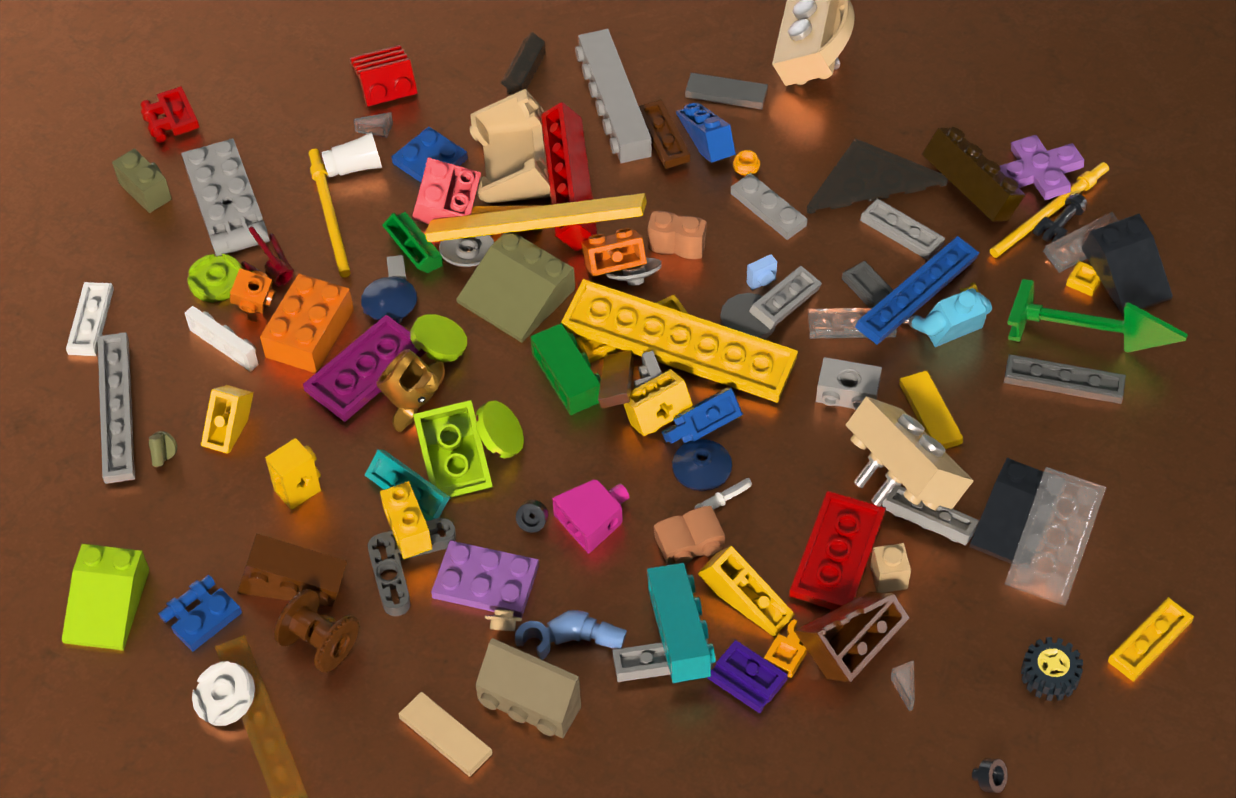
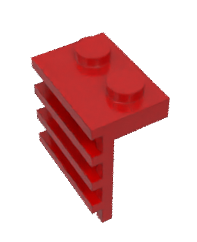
(384, 75)

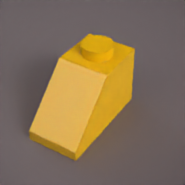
(226, 417)

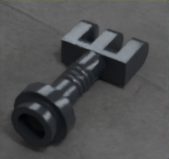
(1075, 205)

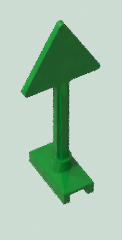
(1139, 327)

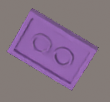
(485, 578)

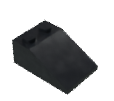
(1128, 263)
(1007, 511)

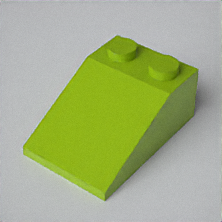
(453, 449)
(104, 596)

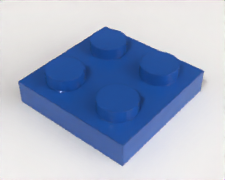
(428, 144)

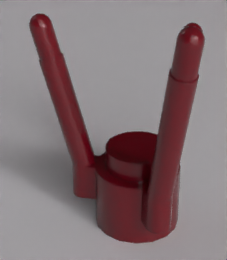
(277, 269)

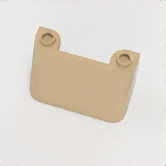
(512, 149)

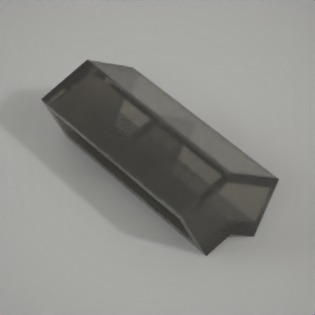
(524, 64)

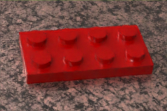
(837, 551)

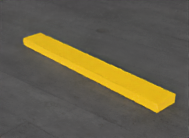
(536, 217)

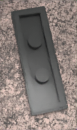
(726, 90)

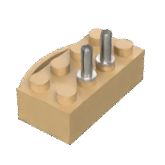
(908, 454)

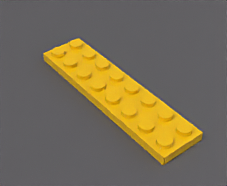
(680, 340)

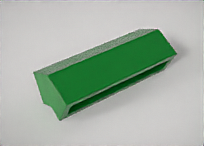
(413, 242)

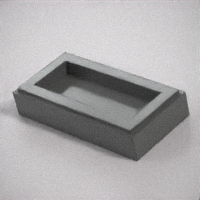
(866, 284)

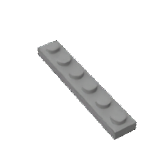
(115, 408)

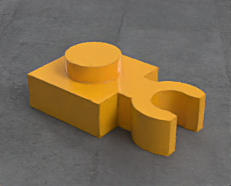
(787, 651)

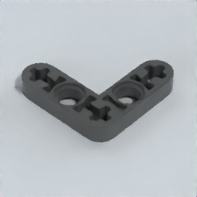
(393, 562)

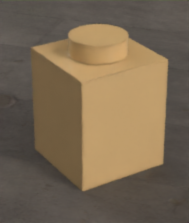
(890, 568)

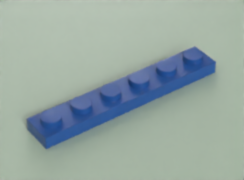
(916, 290)

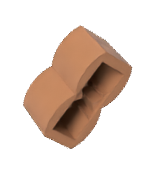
(677, 234)
(689, 536)

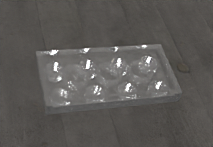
(1055, 536)

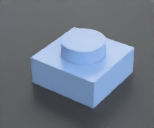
(761, 272)

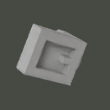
(648, 370)

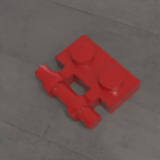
(177, 112)

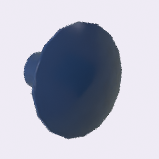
(389, 297)

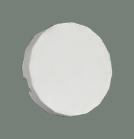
(223, 693)

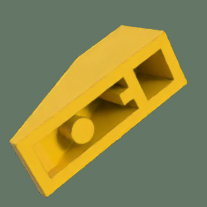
(745, 590)

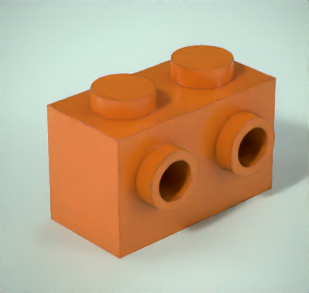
(613, 252)

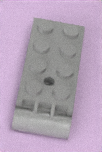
(224, 196)

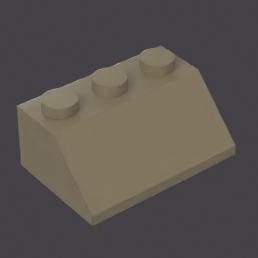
(528, 689)

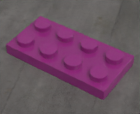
(352, 375)

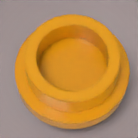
(746, 163)

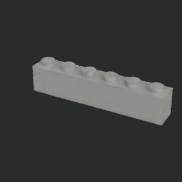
(613, 96)

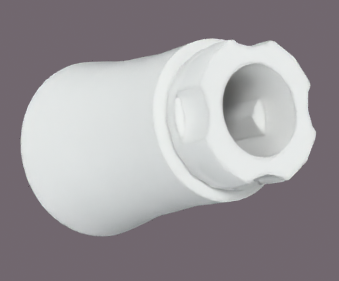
(352, 156)

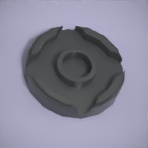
(736, 316)

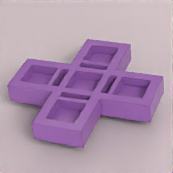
(1043, 167)

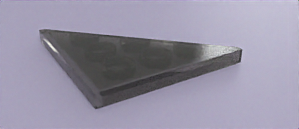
(871, 174)

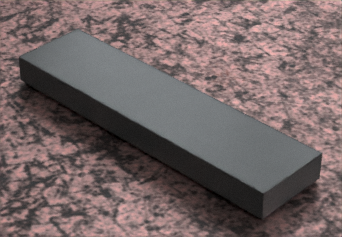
(1065, 379)

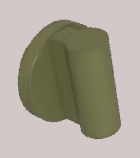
(162, 447)

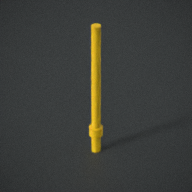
(319, 174)
(1084, 182)

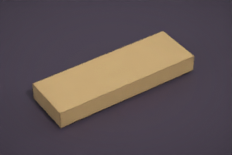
(445, 734)

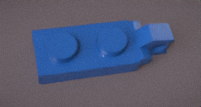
(704, 417)

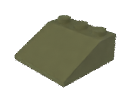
(517, 286)

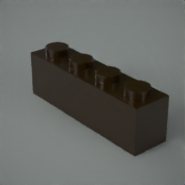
(973, 174)

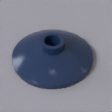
(702, 474)

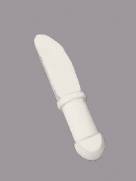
(720, 498)

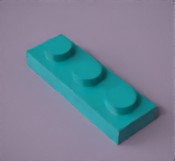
(389, 472)

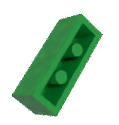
(566, 368)

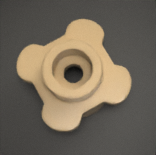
(503, 620)

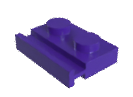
(747, 676)

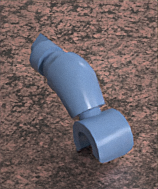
(568, 627)

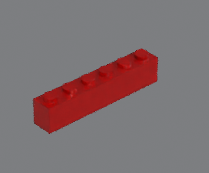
(567, 168)

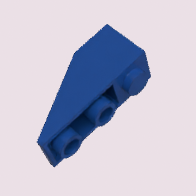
(707, 131)

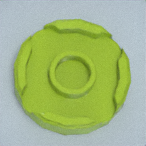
(213, 277)
(438, 337)
(499, 429)

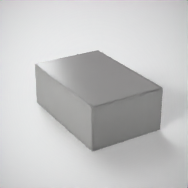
(396, 266)

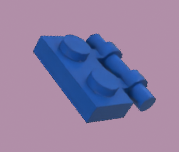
(205, 619)

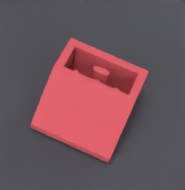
(445, 191)

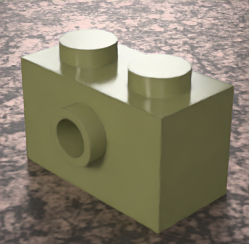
(142, 180)

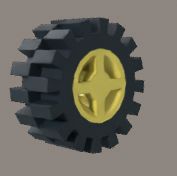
(1049, 657)

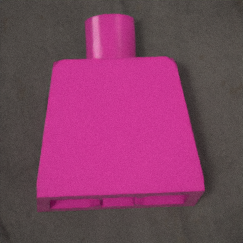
(590, 512)

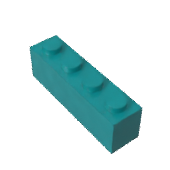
(679, 622)

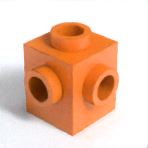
(252, 291)

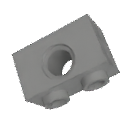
(847, 383)

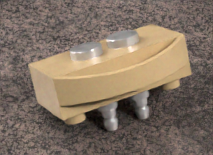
(812, 39)

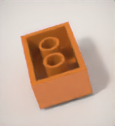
(307, 323)

